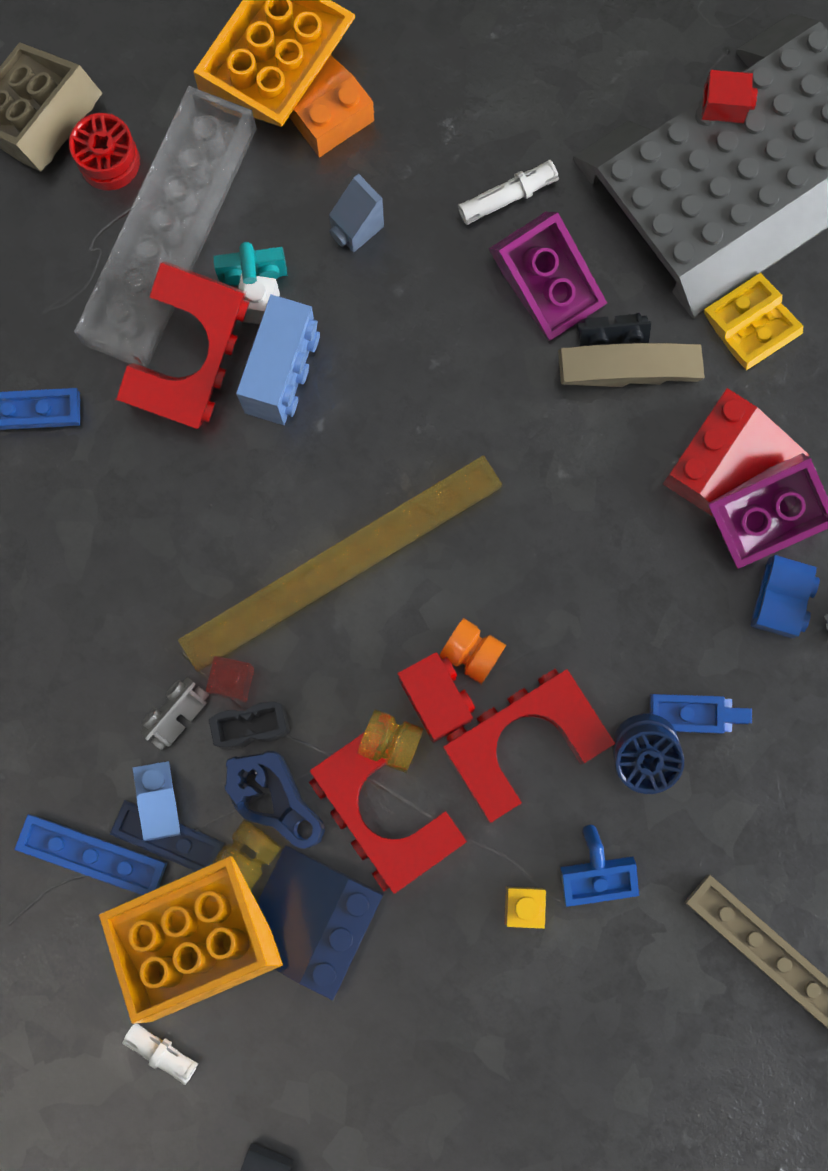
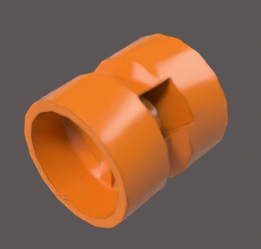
(474, 652)

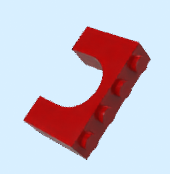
(218, 309)
(555, 701)
(395, 860)

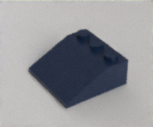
(316, 919)

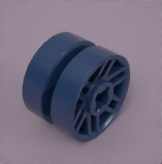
(648, 754)

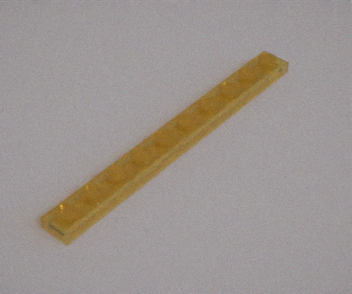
(340, 563)

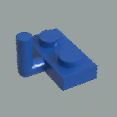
(600, 878)

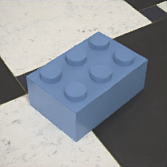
(278, 360)

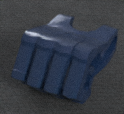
(287, 802)

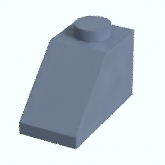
(356, 214)

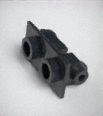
(626, 330)

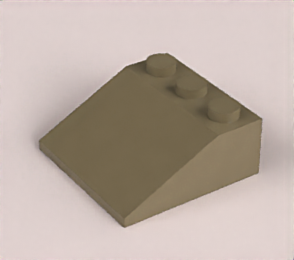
(41, 103)

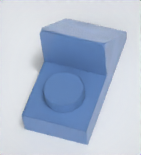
(156, 801)

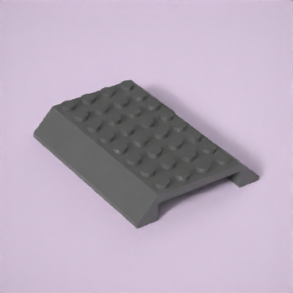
(730, 194)

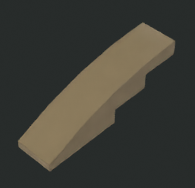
(630, 363)

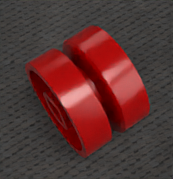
(104, 151)

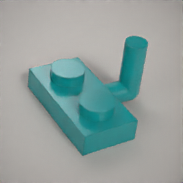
(250, 264)

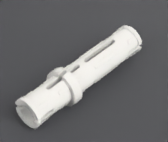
(514, 189)

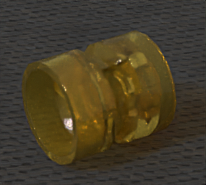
(390, 741)
(258, 841)

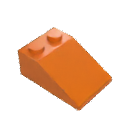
(332, 108)

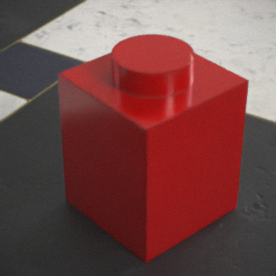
(728, 96)

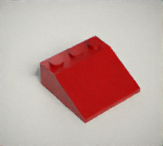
(729, 450)

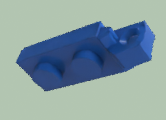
(699, 713)

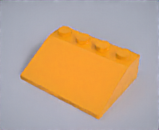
(272, 54)
(188, 941)

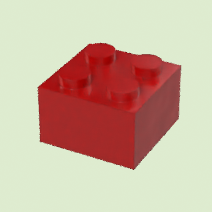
(436, 697)

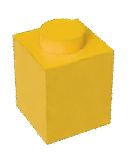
(525, 907)

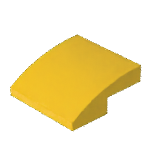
(753, 321)

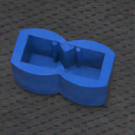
(785, 597)

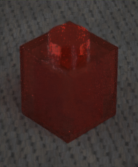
(230, 679)

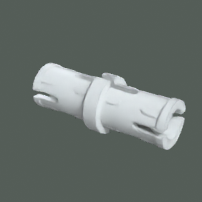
(160, 1053)

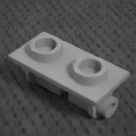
(163, 722)

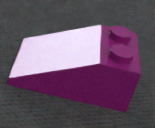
(548, 274)
(772, 510)

